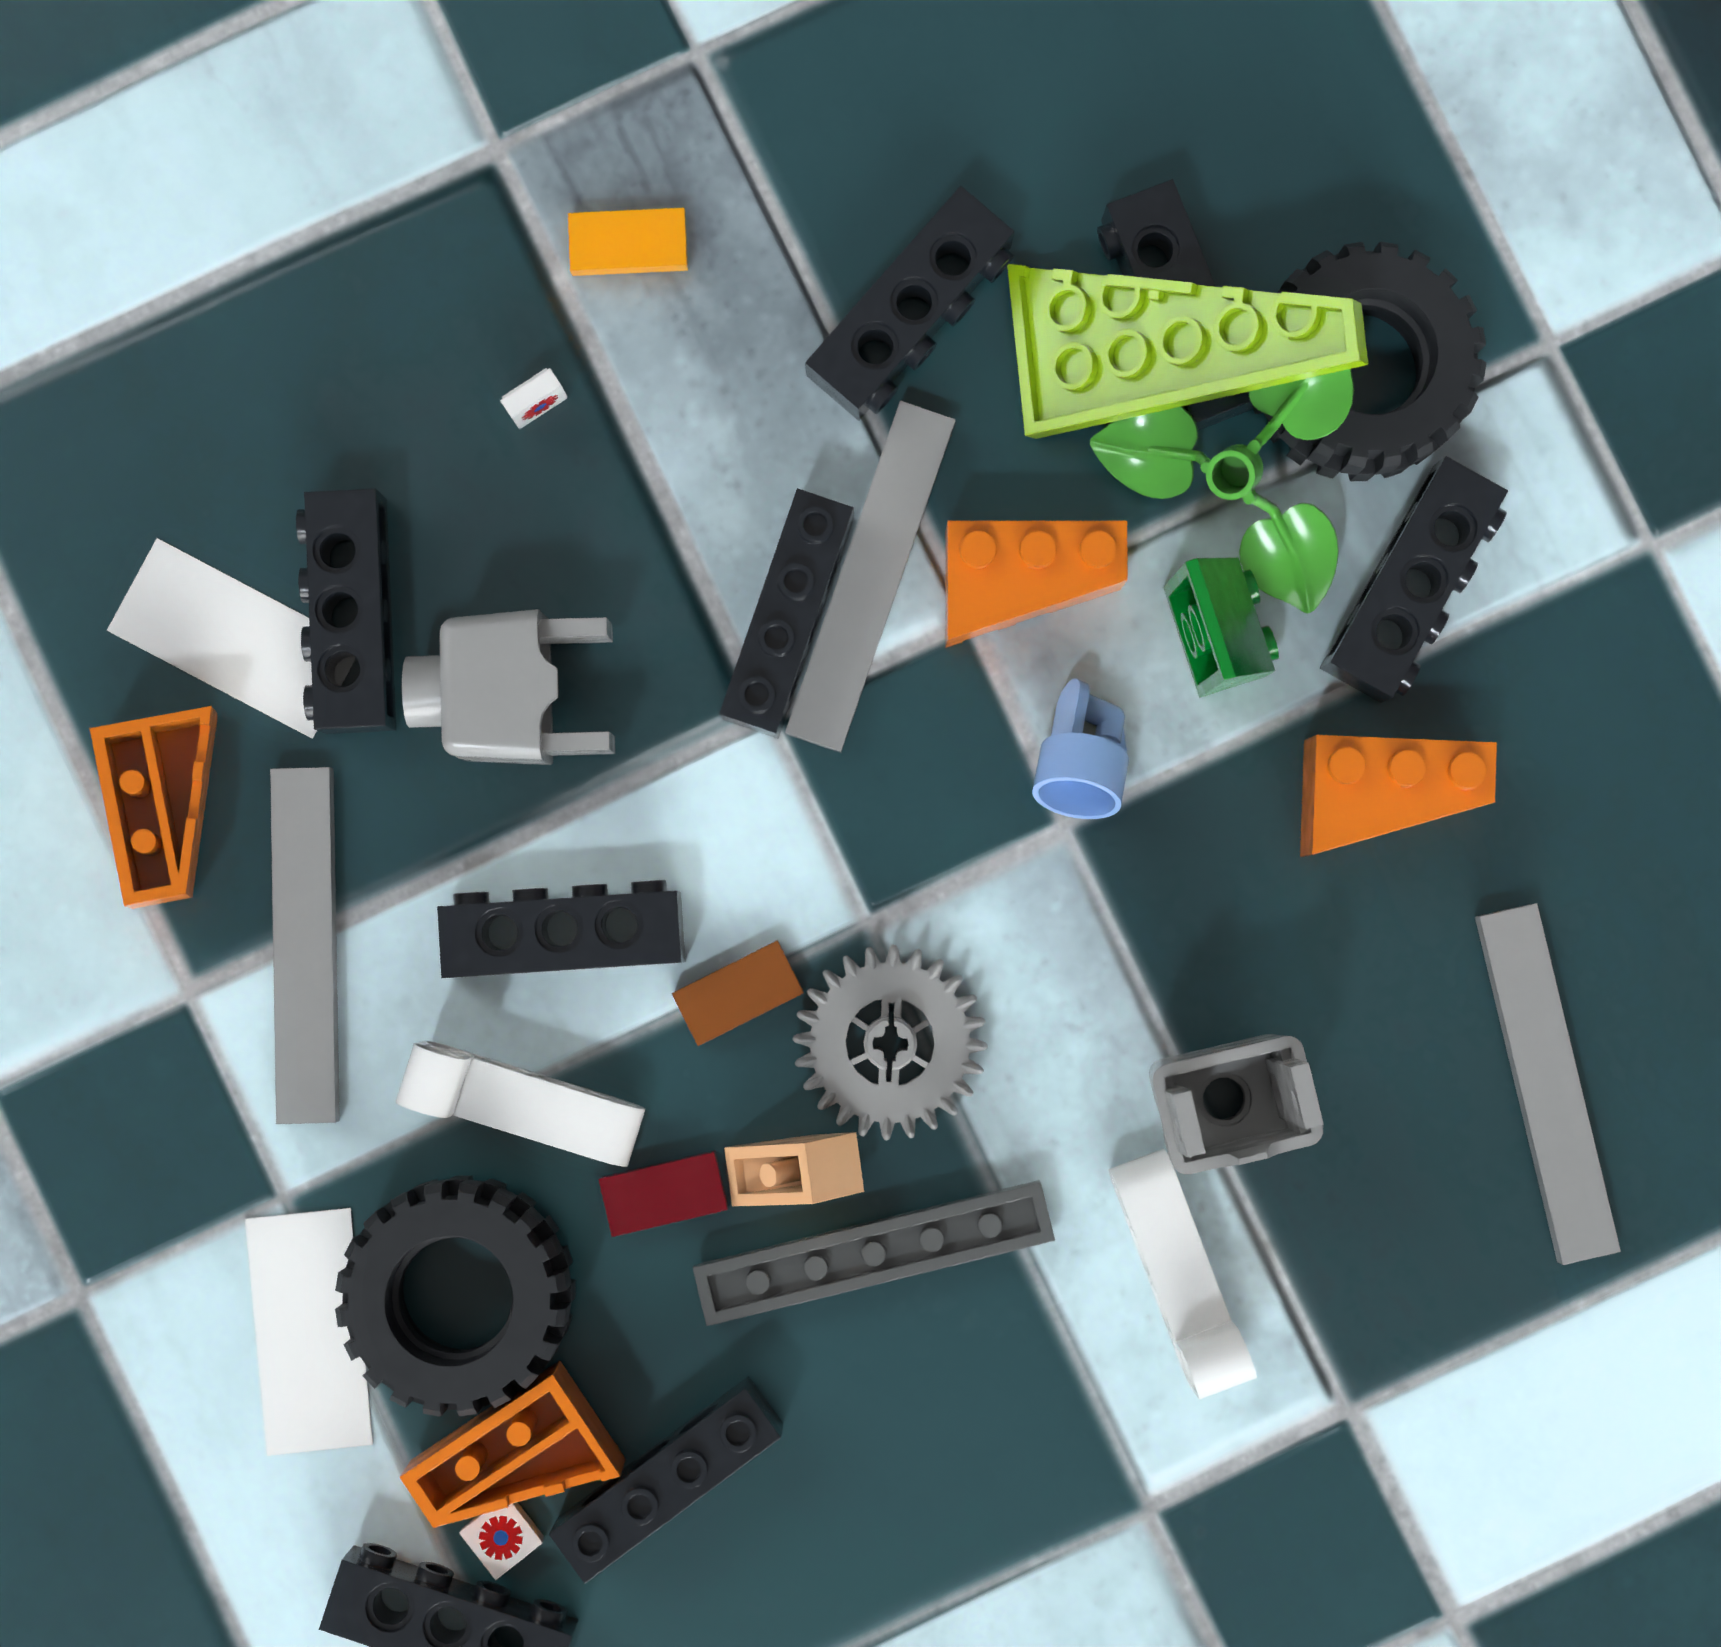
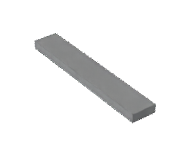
(870, 576)
(304, 945)
(1547, 1084)

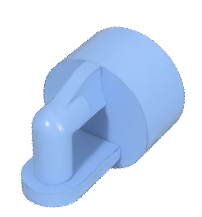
(1081, 771)

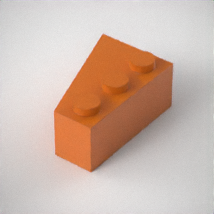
(1026, 569)
(1382, 785)
(155, 800)
(515, 1452)

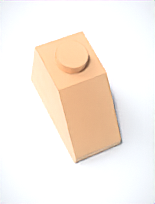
(794, 1170)

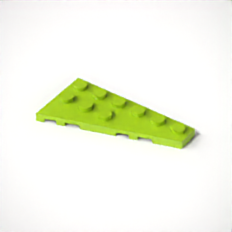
(1140, 345)

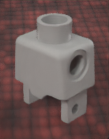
(498, 687)
(1276, 1113)

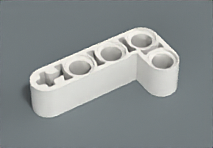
(520, 1102)
(1181, 1275)

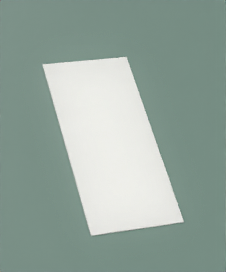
(220, 633)
(307, 1380)

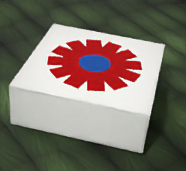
(533, 397)
(502, 1538)

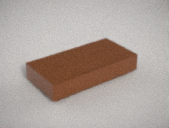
(737, 993)

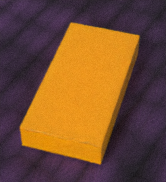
(627, 241)

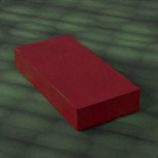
(663, 1193)

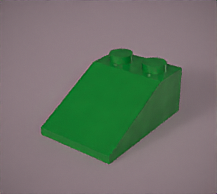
(1219, 624)

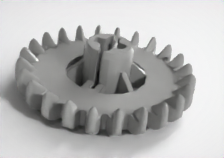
(888, 1100)

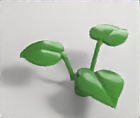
(1291, 551)

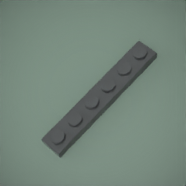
(873, 1253)

